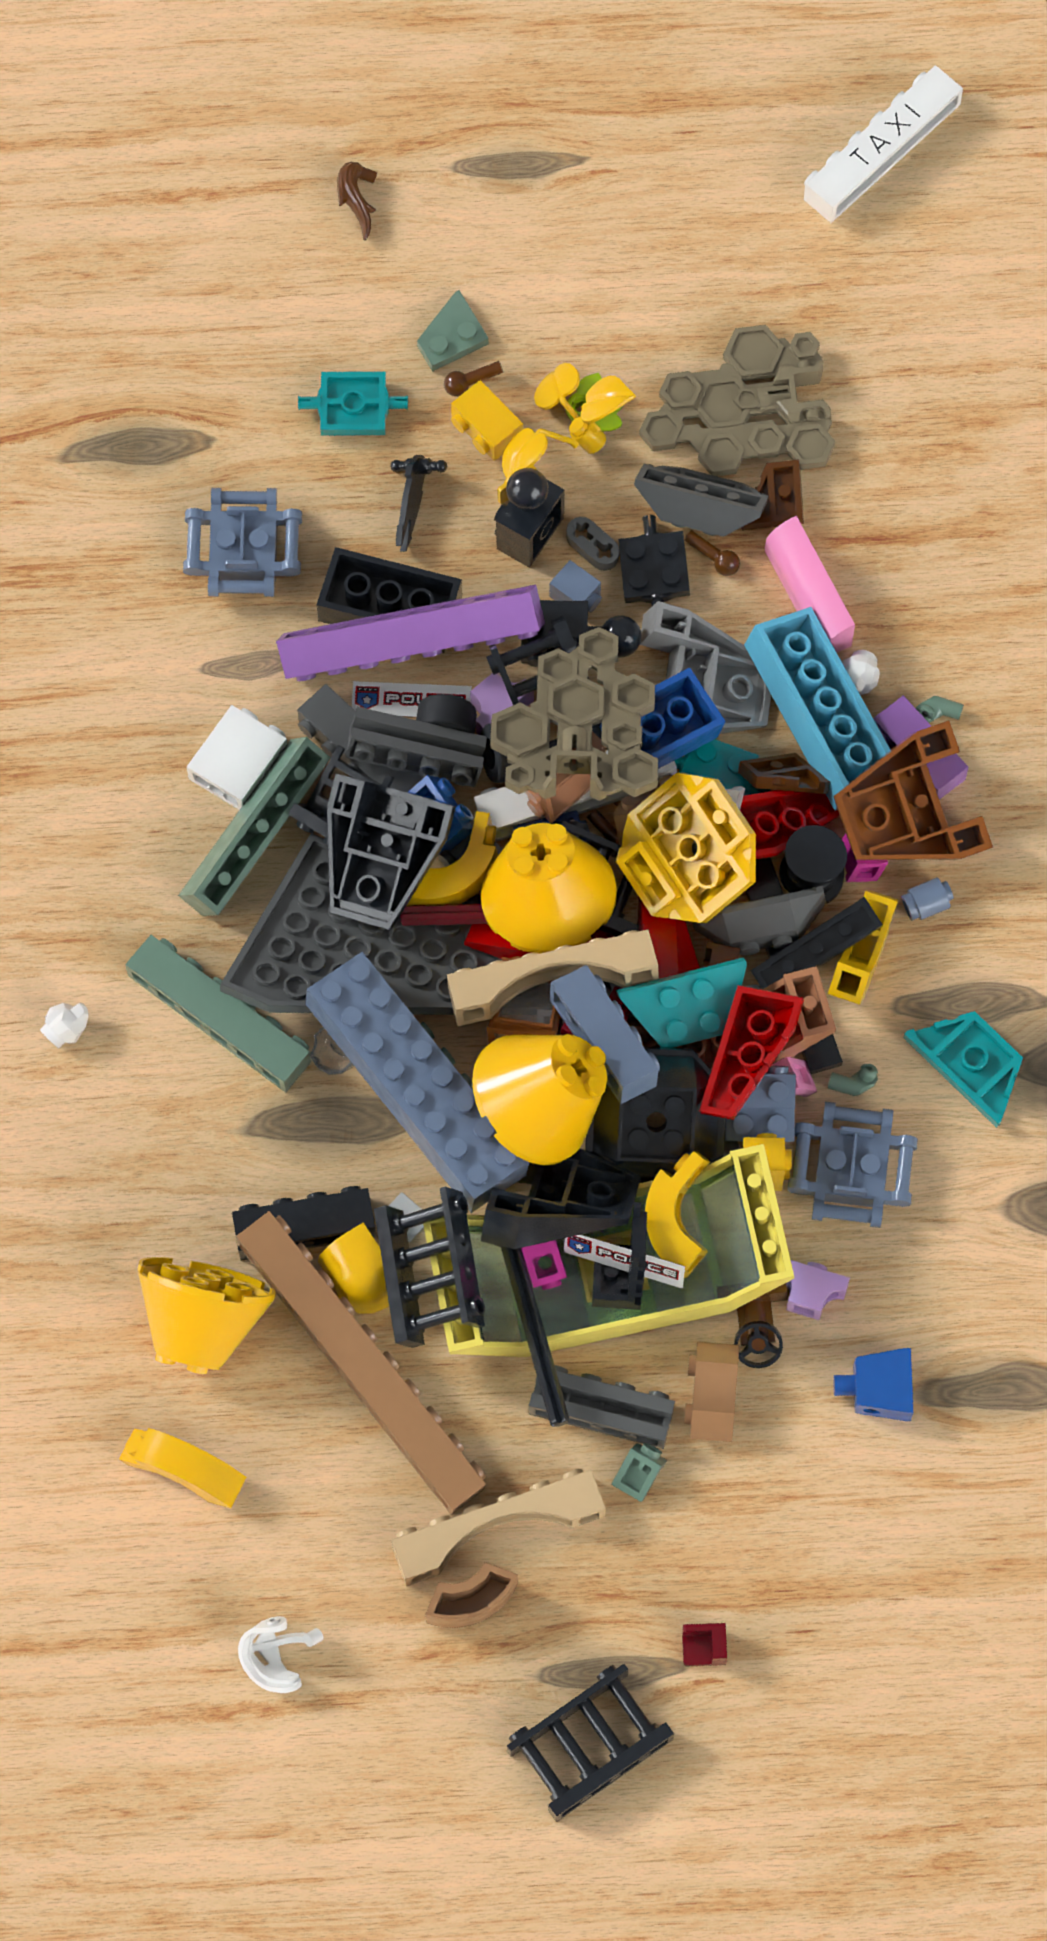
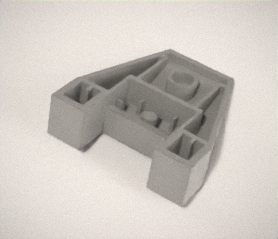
(716, 661)

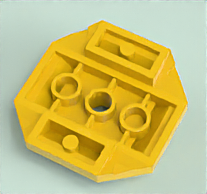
(660, 857)

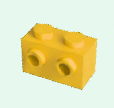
(485, 420)
(778, 1157)

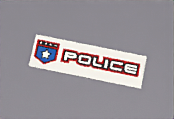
(400, 698)
(619, 1258)

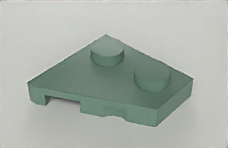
(451, 334)

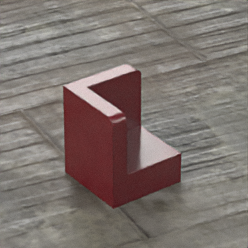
(704, 1644)

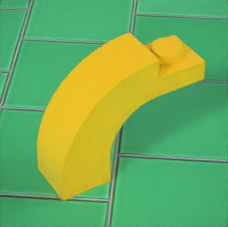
(465, 877)
(860, 961)
(664, 1213)
(184, 1464)

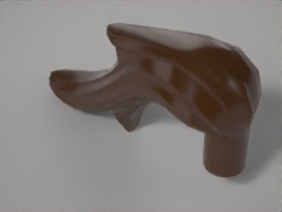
(349, 193)

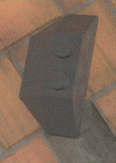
(699, 499)
(765, 921)

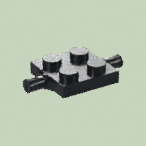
(654, 565)

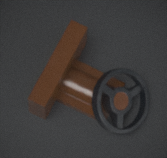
(757, 1327)

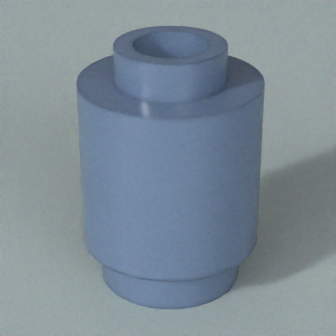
(927, 899)

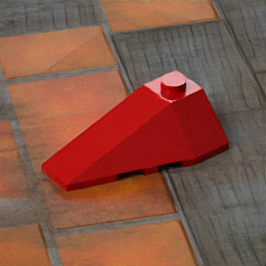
(781, 813)

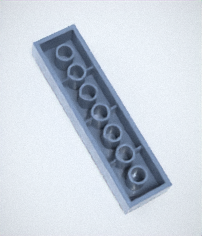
(413, 1079)

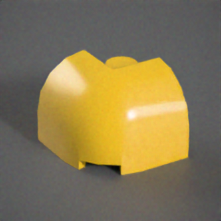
(357, 1270)

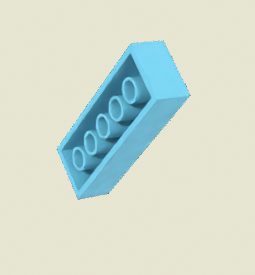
(816, 697)

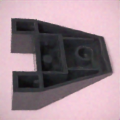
(563, 1202)

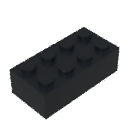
(372, 586)

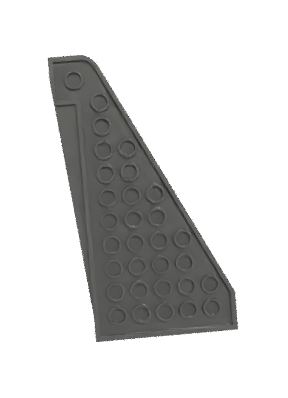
(304, 942)

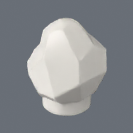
(862, 670)
(65, 1023)

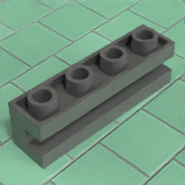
(415, 746)
(610, 1408)

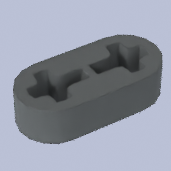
(588, 548)

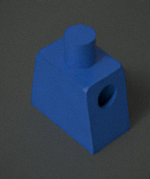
(880, 1385)

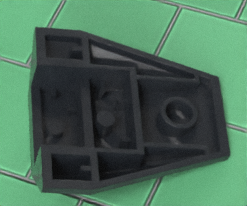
(380, 848)

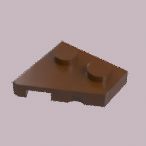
(784, 487)
(784, 773)

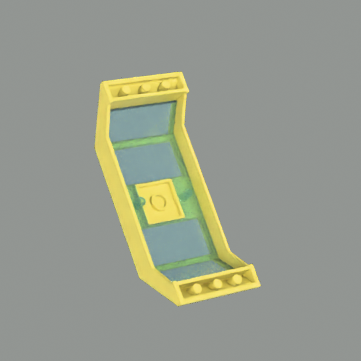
(725, 1210)

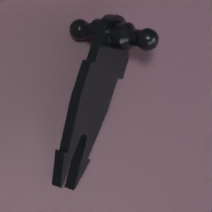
(415, 471)

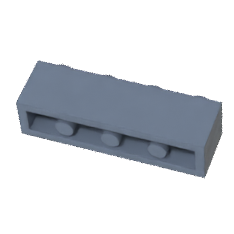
(598, 1020)

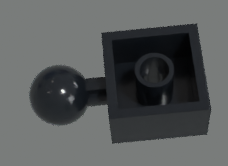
(530, 515)
(577, 620)

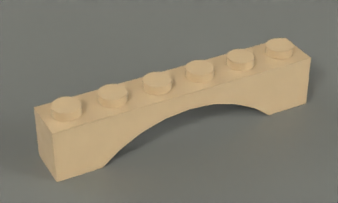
(483, 990)
(566, 1502)

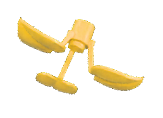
(601, 400)

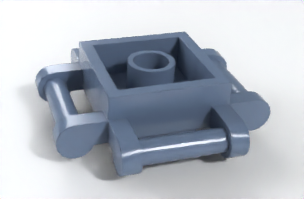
(242, 543)
(852, 1165)

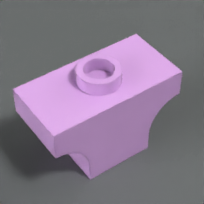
(492, 697)
(814, 1289)

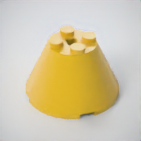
(547, 889)
(540, 1093)
(199, 1310)

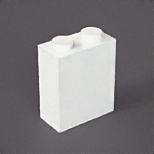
(236, 756)

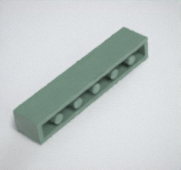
(254, 826)
(222, 1017)

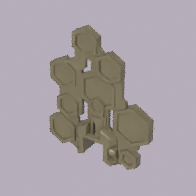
(727, 403)
(576, 706)

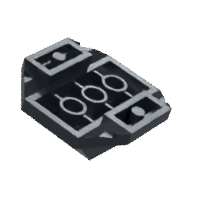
(625, 1138)

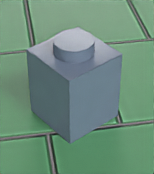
(575, 585)

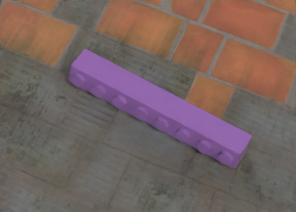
(411, 632)

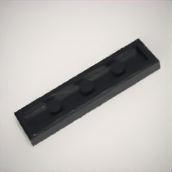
(821, 943)

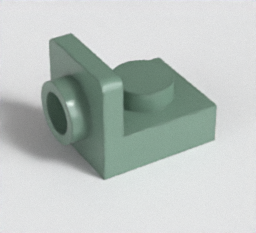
(639, 1470)

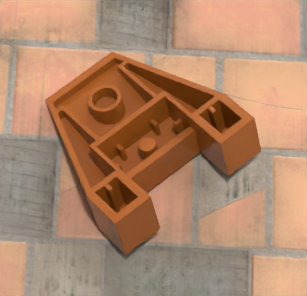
(896, 810)

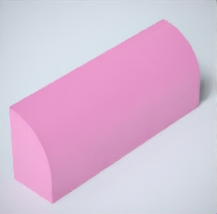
(808, 581)

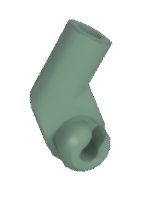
(937, 707)
(857, 1083)

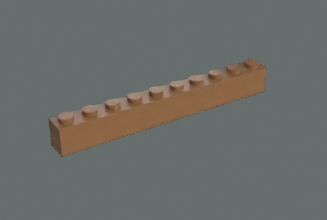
(361, 1363)

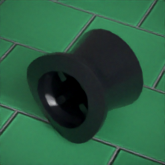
(814, 859)

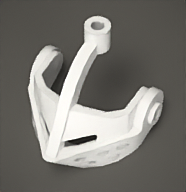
(273, 1676)

